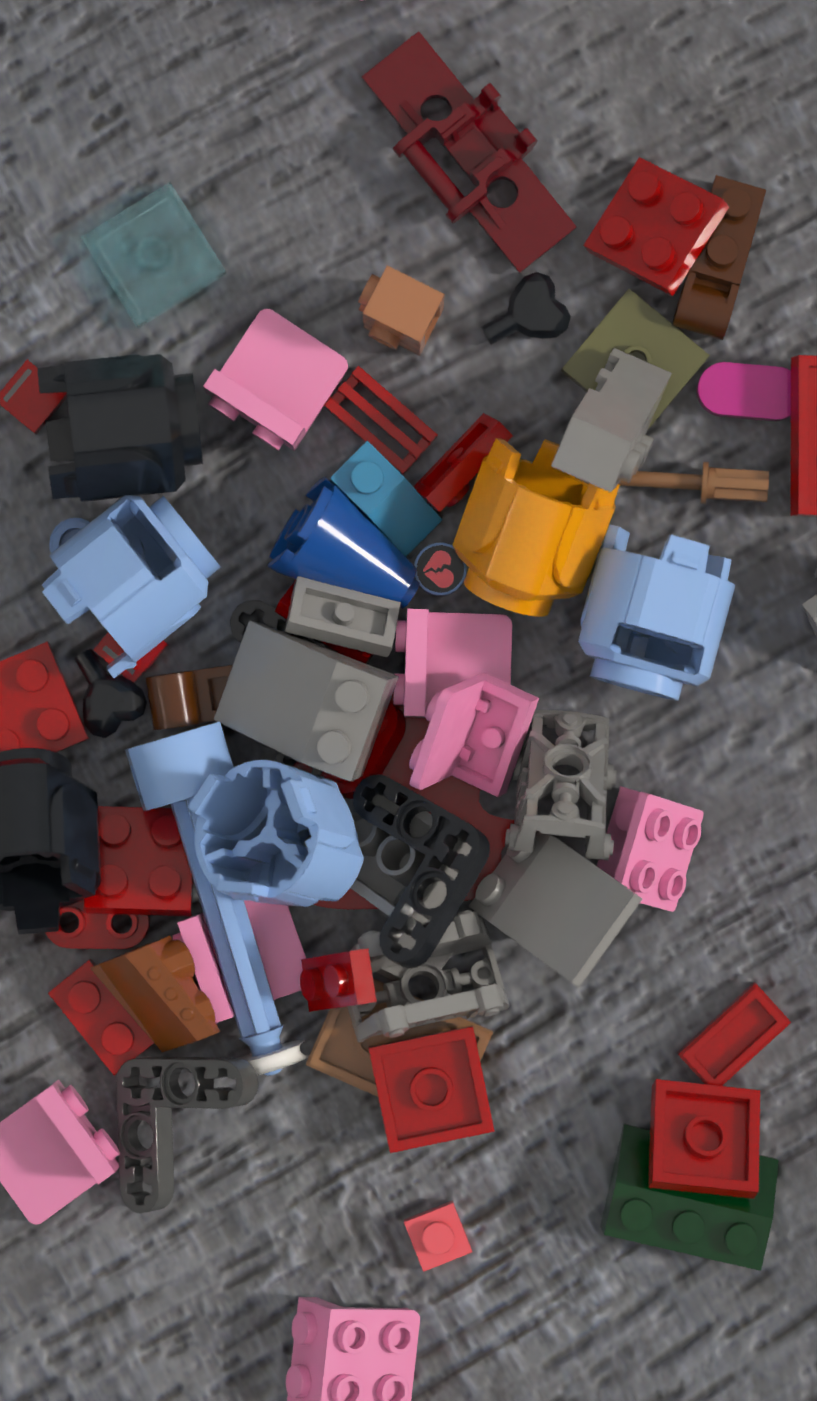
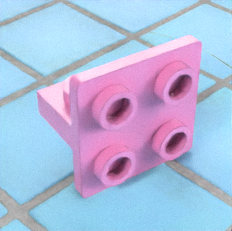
(652, 846)

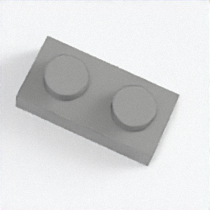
(342, 616)

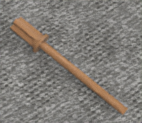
(713, 483)

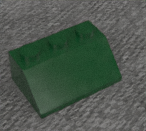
(686, 1222)

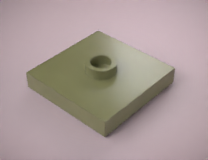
(645, 334)

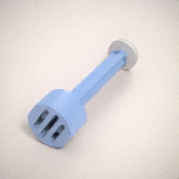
(172, 774)

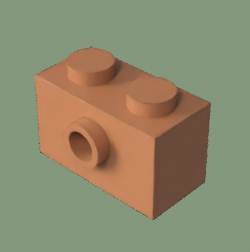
(400, 310)

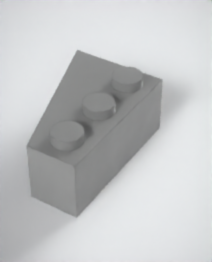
(610, 425)

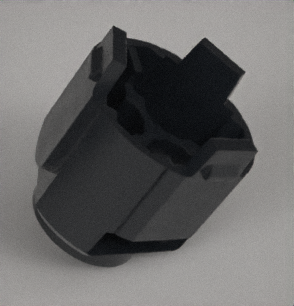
(125, 428)
(45, 838)

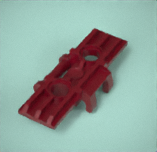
(481, 144)

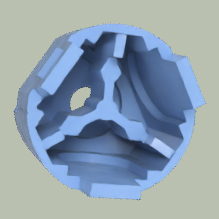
(135, 573)
(655, 618)
(256, 829)

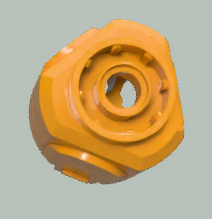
(530, 530)

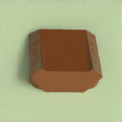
(160, 993)

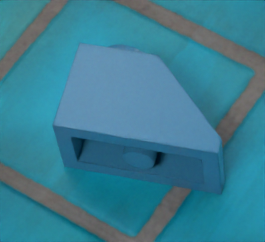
(386, 498)

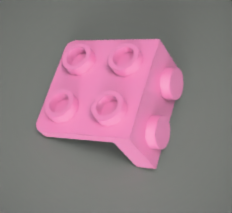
(276, 380)
(446, 651)
(474, 734)
(277, 944)
(53, 1152)
(352, 1353)

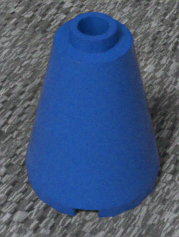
(342, 548)

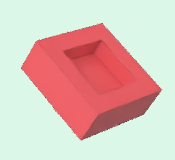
(438, 1236)

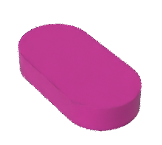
(746, 391)

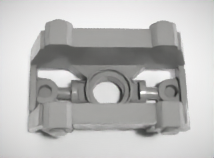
(538, 778)
(404, 1011)

